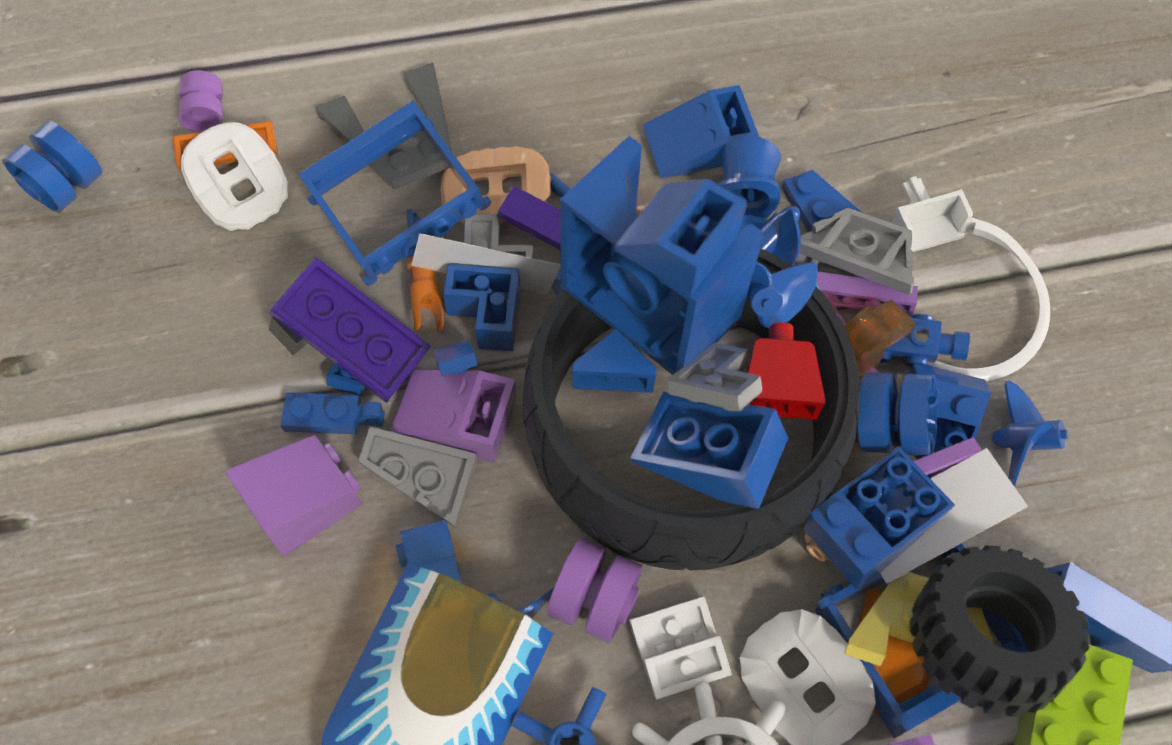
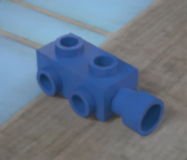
(938, 343)

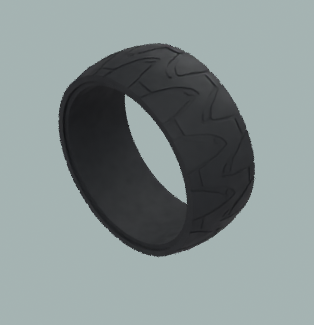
(671, 535)

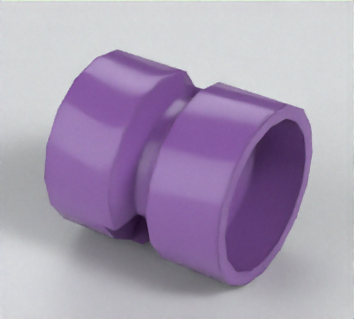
(200, 101)

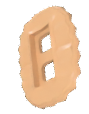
(495, 167)

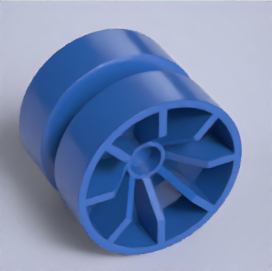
(53, 166)
(887, 413)

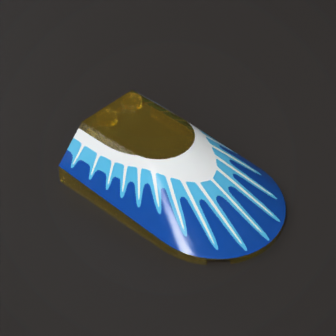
(438, 668)

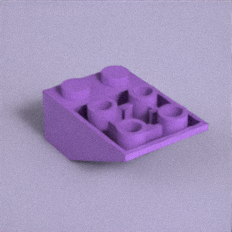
(458, 410)

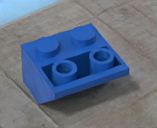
(684, 231)
(960, 405)

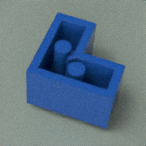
(489, 295)

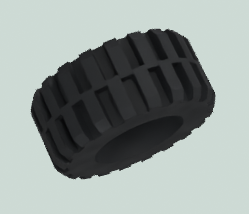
(1025, 597)

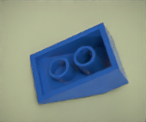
(713, 448)

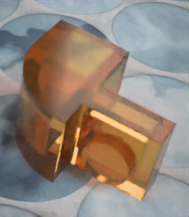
(876, 330)

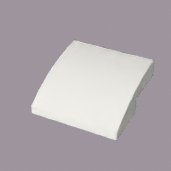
(679, 647)

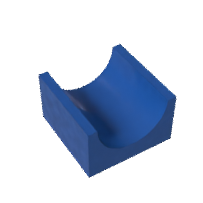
(630, 298)

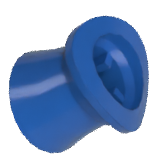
(750, 172)

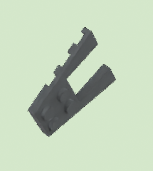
(417, 155)

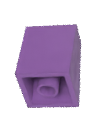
(296, 491)

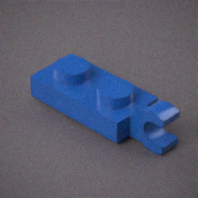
(329, 413)

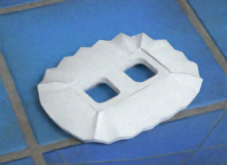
(213, 189)
(827, 663)

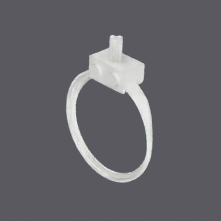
(946, 220)

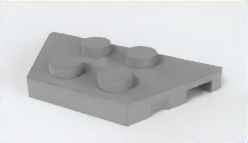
(863, 247)

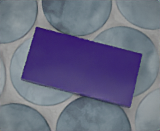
(350, 329)

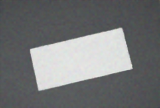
(437, 253)
(981, 500)

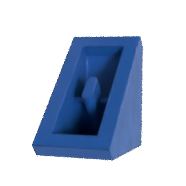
(614, 367)

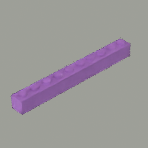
(861, 292)

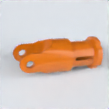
(425, 294)

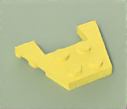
(892, 617)

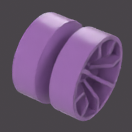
(585, 586)

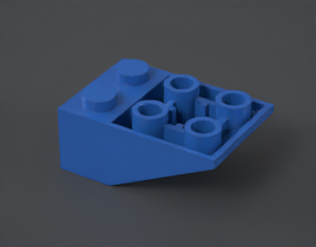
(697, 130)
(877, 517)

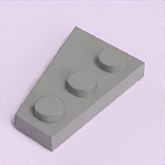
(422, 470)

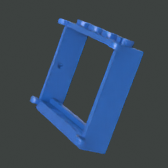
(368, 148)
(929, 702)

